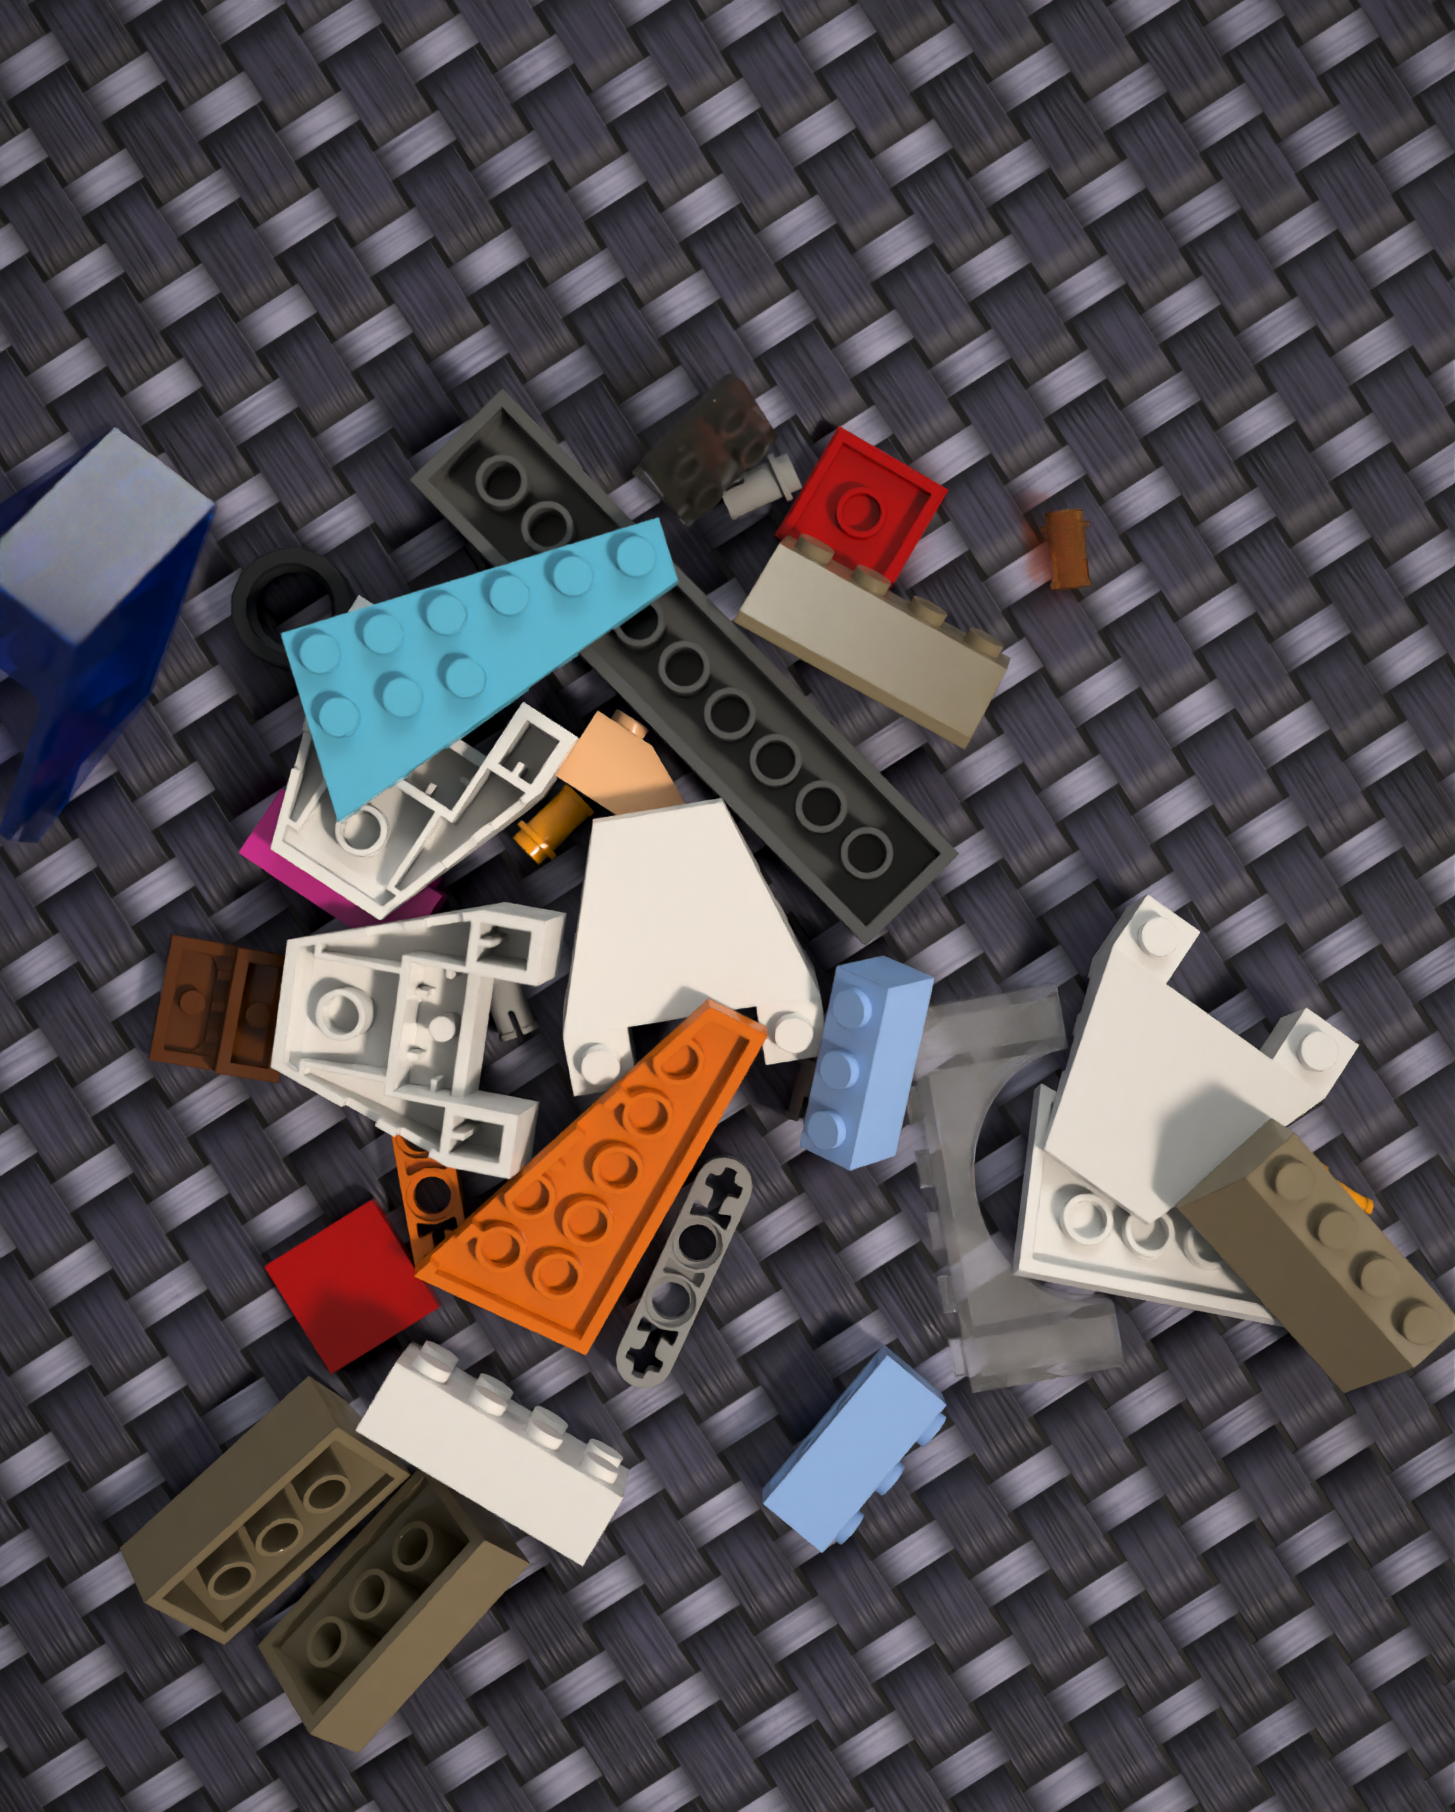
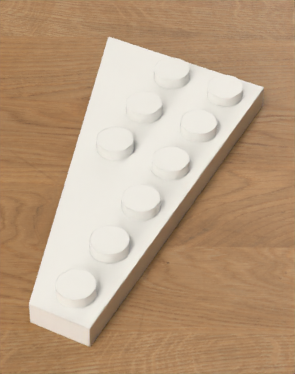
(1091, 1243)

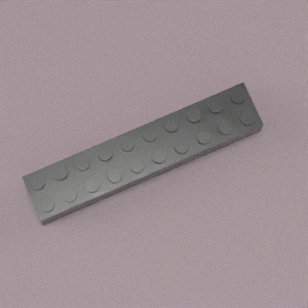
(699, 682)

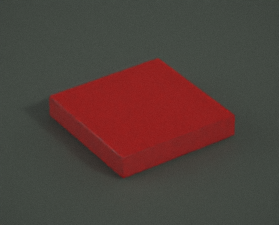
(864, 506)
(352, 1285)

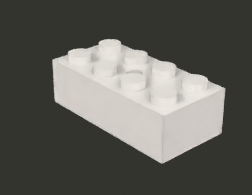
(497, 1450)

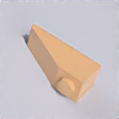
(619, 767)

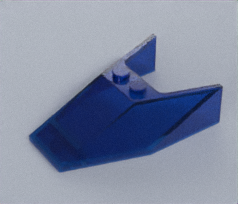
(89, 606)

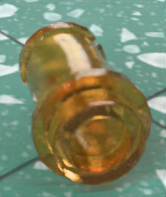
(1067, 549)

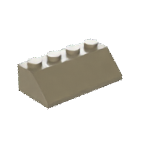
(875, 638)
(1317, 1260)
(262, 1513)
(390, 1610)

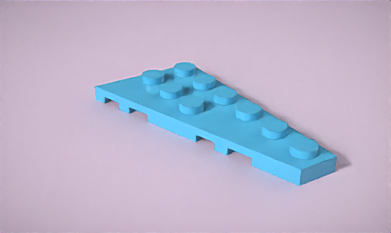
(435, 664)

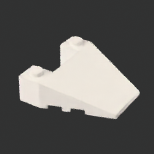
(424, 821)
(677, 919)
(401, 1021)
(1161, 1085)

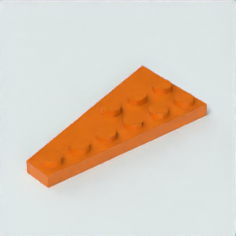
(585, 1208)

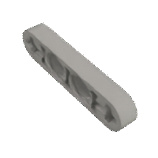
(680, 1269)

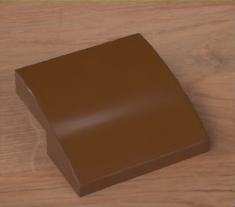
(218, 1008)

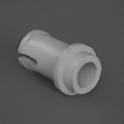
(761, 486)
(510, 997)

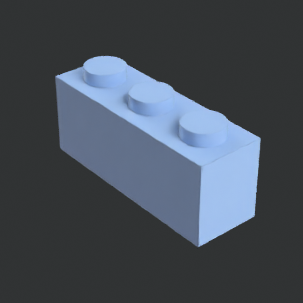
(866, 1061)
(855, 1450)

